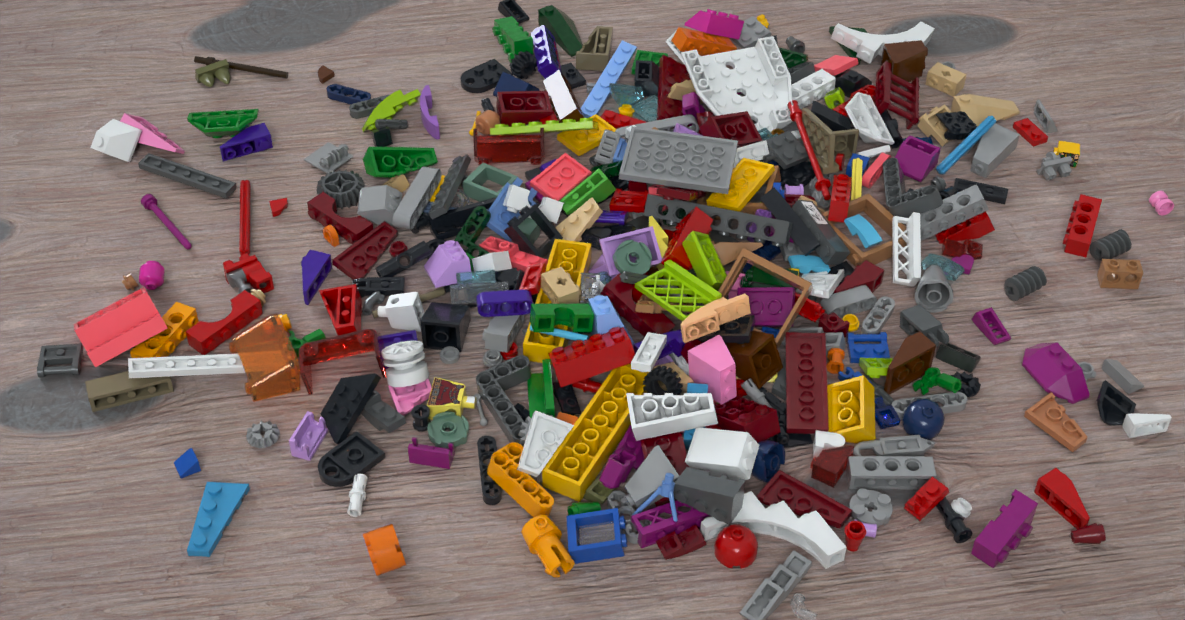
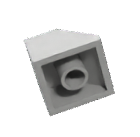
(379, 203)

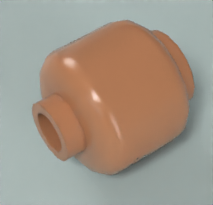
(487, 120)

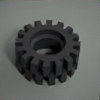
(667, 377)

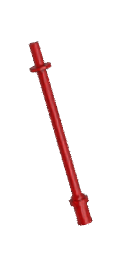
(796, 116)

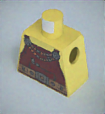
(449, 397)

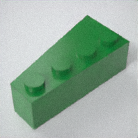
(512, 37)

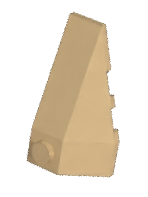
(981, 107)

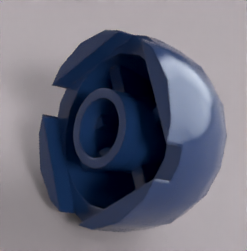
(923, 418)
(768, 460)

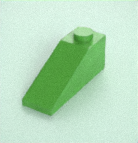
(595, 186)

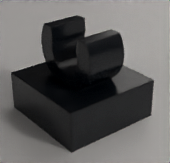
(382, 137)

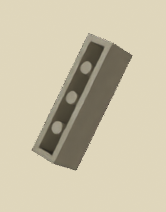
(121, 389)

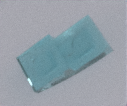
(950, 268)

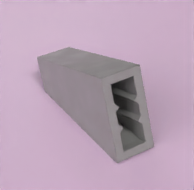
(993, 149)

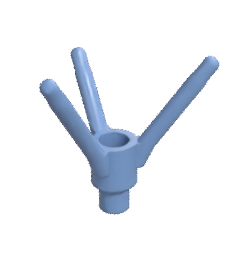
(665, 490)

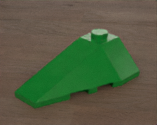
(397, 160)

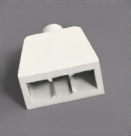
(403, 311)

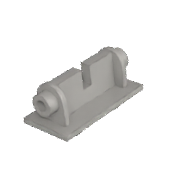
(817, 195)

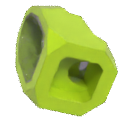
(834, 98)

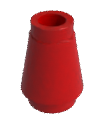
(854, 535)

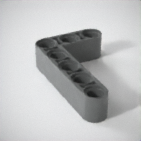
(903, 203)
(491, 387)

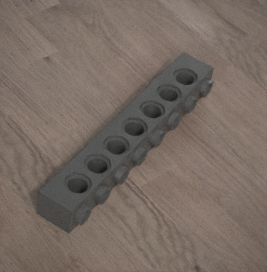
(782, 228)

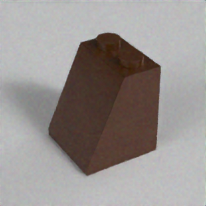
(906, 59)
(756, 359)

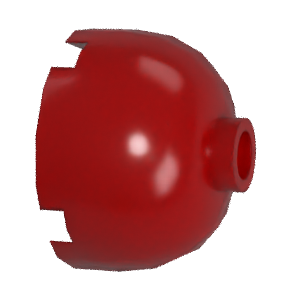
(736, 546)

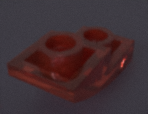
(955, 249)

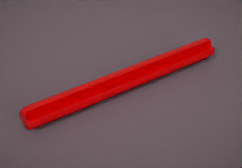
(244, 237)

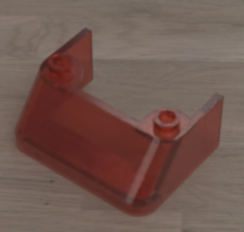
(509, 148)
(339, 347)

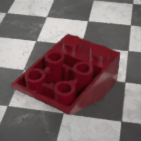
(748, 416)

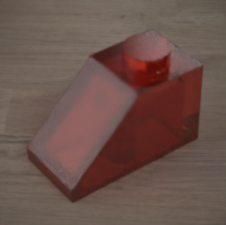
(831, 464)

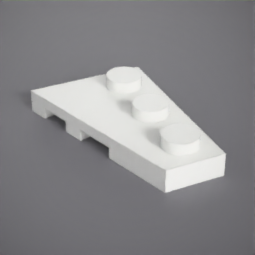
(541, 442)

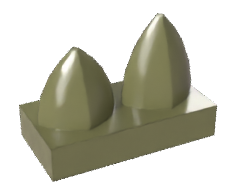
(208, 73)

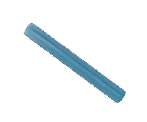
(962, 148)

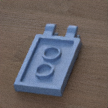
(499, 213)

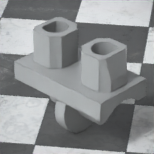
(1054, 163)

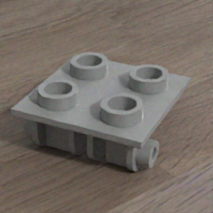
(329, 157)

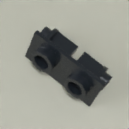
(566, 399)

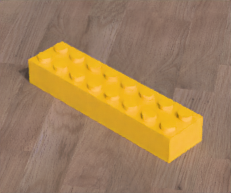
(574, 259)
(593, 435)

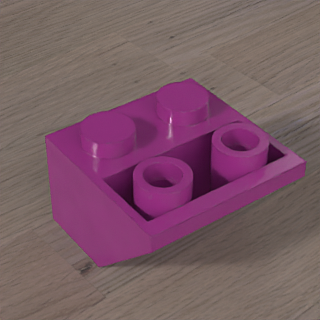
(917, 158)

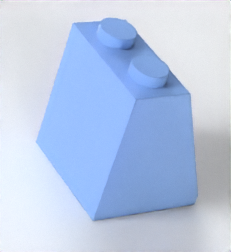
(605, 316)

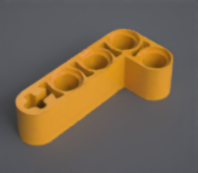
(519, 484)

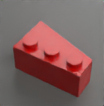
(344, 308)

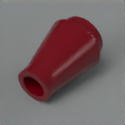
(1089, 534)

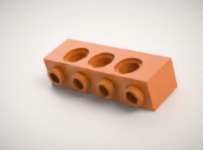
(703, 42)

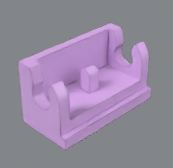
(307, 437)

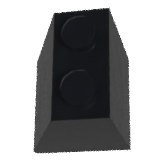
(445, 326)

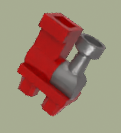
(247, 270)

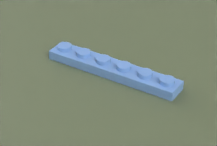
(610, 75)

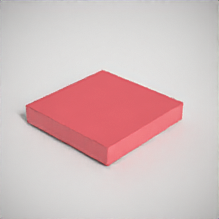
(836, 64)

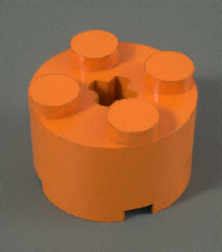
(384, 549)

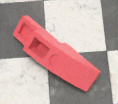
(518, 258)

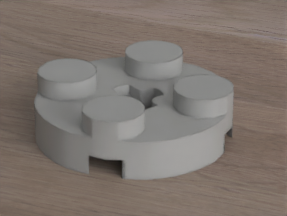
(870, 498)

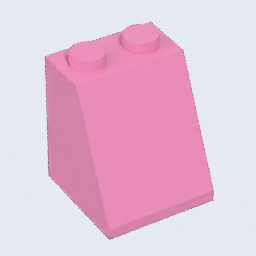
(714, 365)

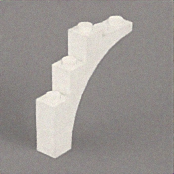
(871, 45)
(778, 520)

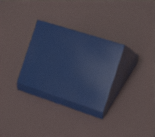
(510, 83)

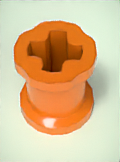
(836, 359)

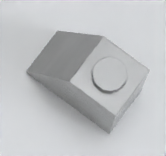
(649, 478)

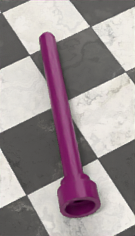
(150, 203)

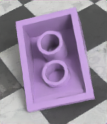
(643, 235)

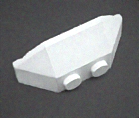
(868, 120)

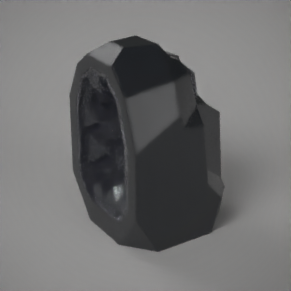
(594, 234)

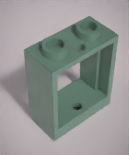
(473, 183)

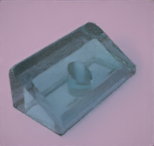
(476, 277)

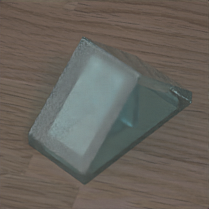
(626, 94)

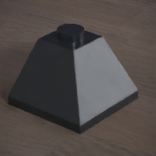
(851, 81)

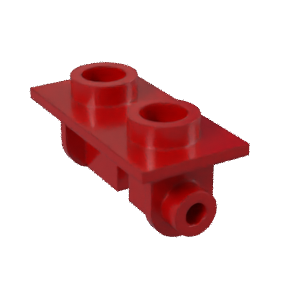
(810, 309)

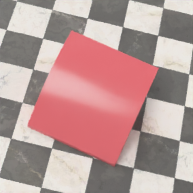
(119, 327)

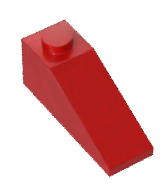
(1063, 497)

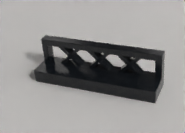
(455, 218)

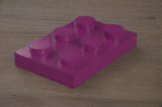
(770, 304)

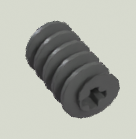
(1111, 245)
(1024, 283)

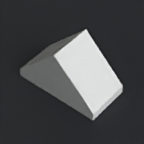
(492, 261)

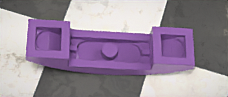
(429, 122)

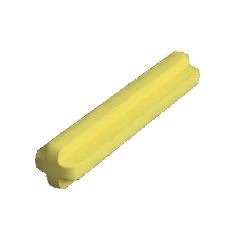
(856, 183)

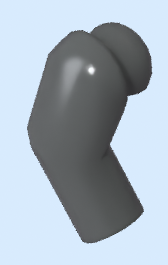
(370, 301)

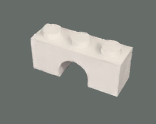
(518, 198)

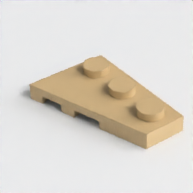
(579, 221)

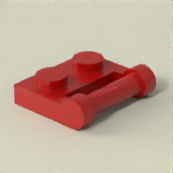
(628, 201)

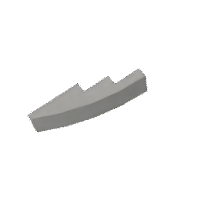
(776, 588)

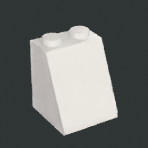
(723, 453)

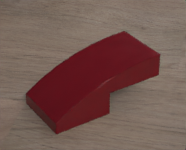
(679, 544)

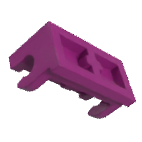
(430, 455)

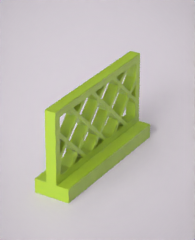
(687, 284)

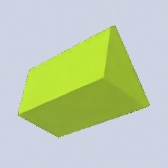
(704, 259)

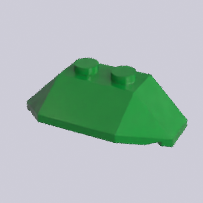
(222, 122)

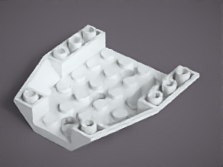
(756, 73)

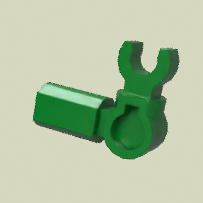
(297, 343)
(933, 378)

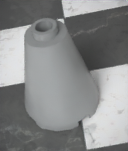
(934, 290)

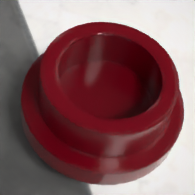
(397, 248)

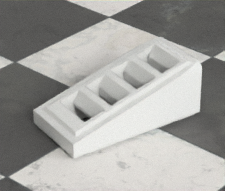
(1145, 424)

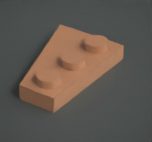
(1054, 421)

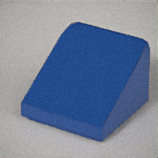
(187, 464)

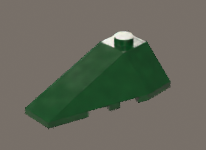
(562, 29)

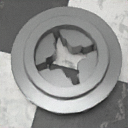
(255, 438)

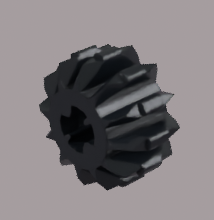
(523, 64)

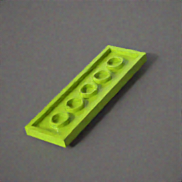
(550, 126)

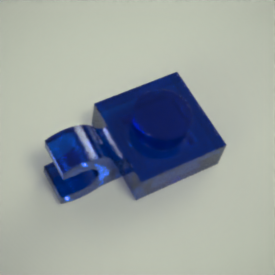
(885, 415)

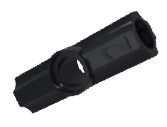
(892, 126)
(413, 255)

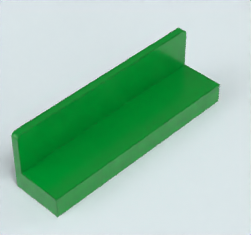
(541, 391)

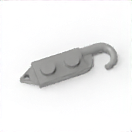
(896, 446)

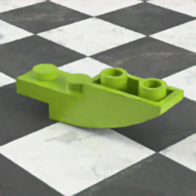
(389, 107)

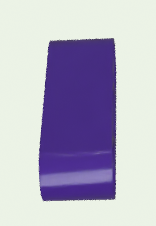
(495, 302)

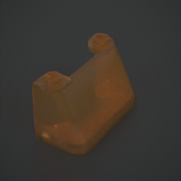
(267, 359)

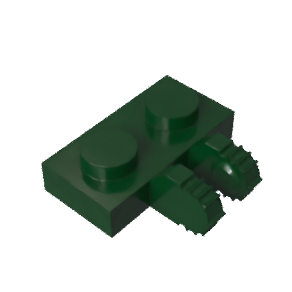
(610, 169)

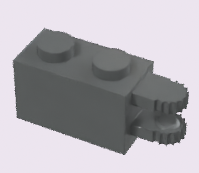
(919, 319)

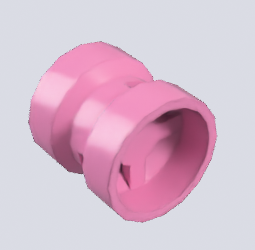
(1161, 203)

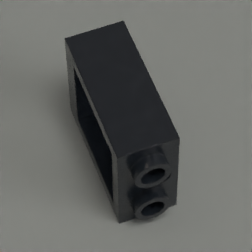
(541, 220)

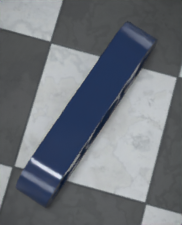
(340, 93)

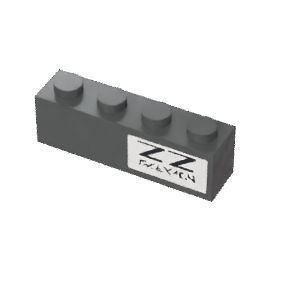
(831, 247)

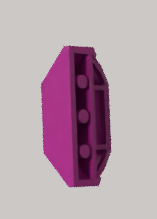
(1056, 371)

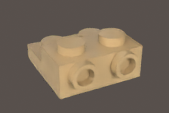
(932, 126)

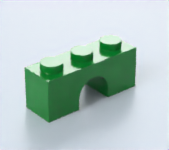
(576, 316)

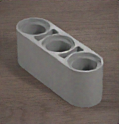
(849, 301)

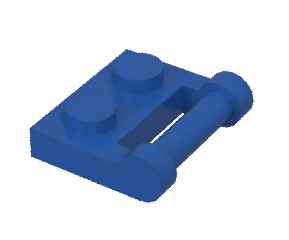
(867, 350)

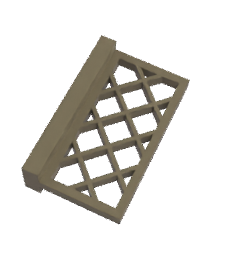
(821, 143)

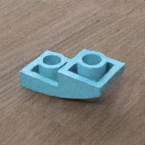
(860, 226)
(808, 263)

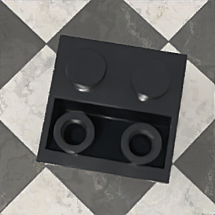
(647, 77)

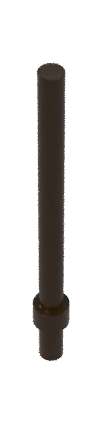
(210, 60)

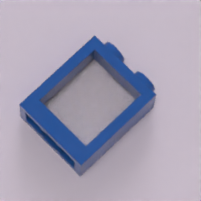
(596, 535)

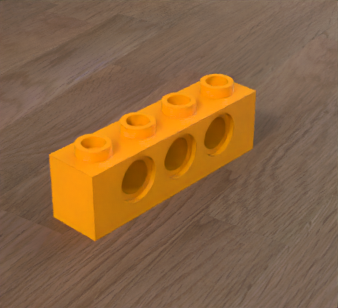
(178, 321)

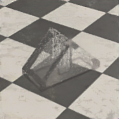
(589, 286)

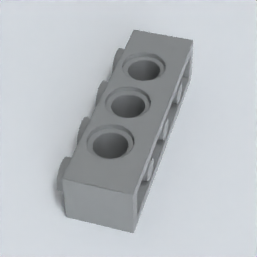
(952, 212)
(889, 472)

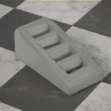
(611, 138)

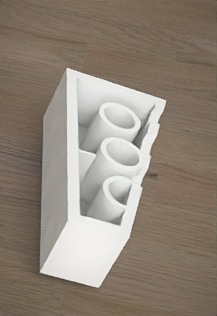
(669, 413)

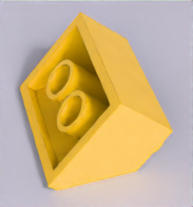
(852, 409)

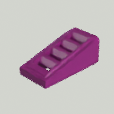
(979, 320)

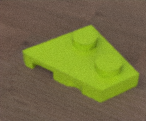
(875, 366)

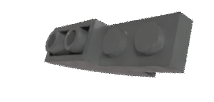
(381, 414)

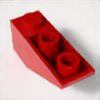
(969, 229)

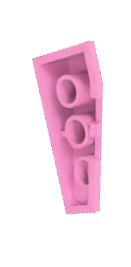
(150, 135)

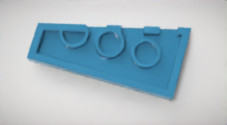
(214, 515)

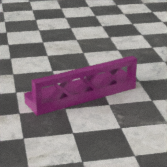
(661, 527)

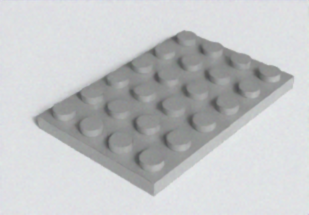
(679, 160)

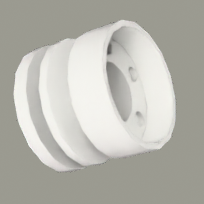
(405, 363)

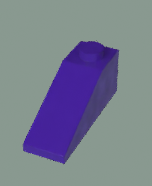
(314, 271)

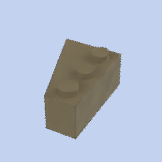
(596, 51)

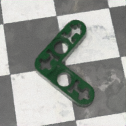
(469, 240)

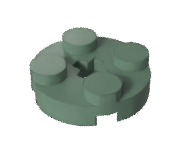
(639, 250)
(450, 420)

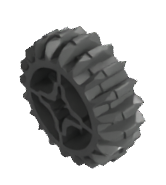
(341, 186)

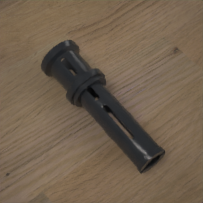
(954, 522)

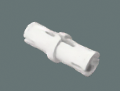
(357, 495)

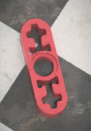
(874, 171)

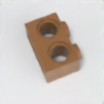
(1120, 274)

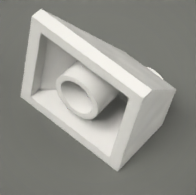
(117, 140)

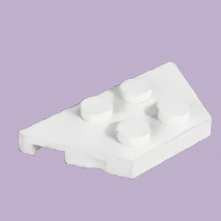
(823, 283)

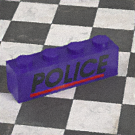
(545, 51)

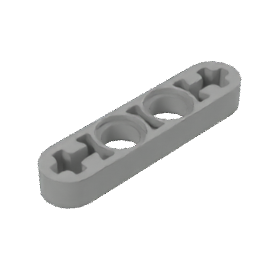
(952, 402)

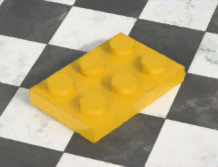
(585, 140)

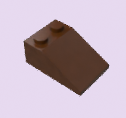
(909, 362)

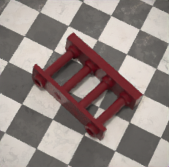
(884, 96)

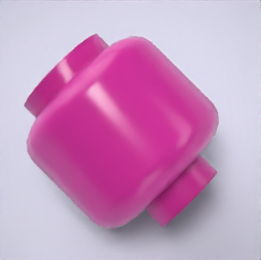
(151, 275)

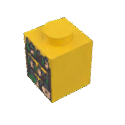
(1067, 149)

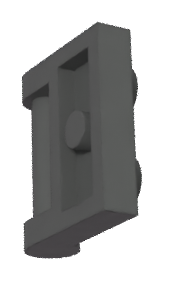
(60, 355)

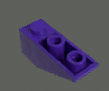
(248, 141)

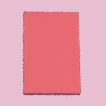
(560, 177)

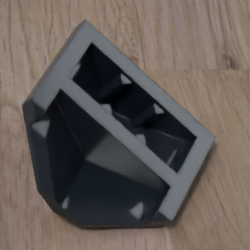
(1113, 405)

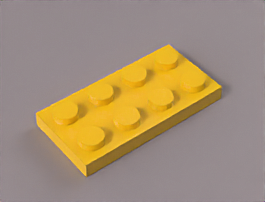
(745, 182)

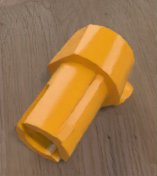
(544, 540)

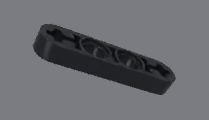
(485, 484)

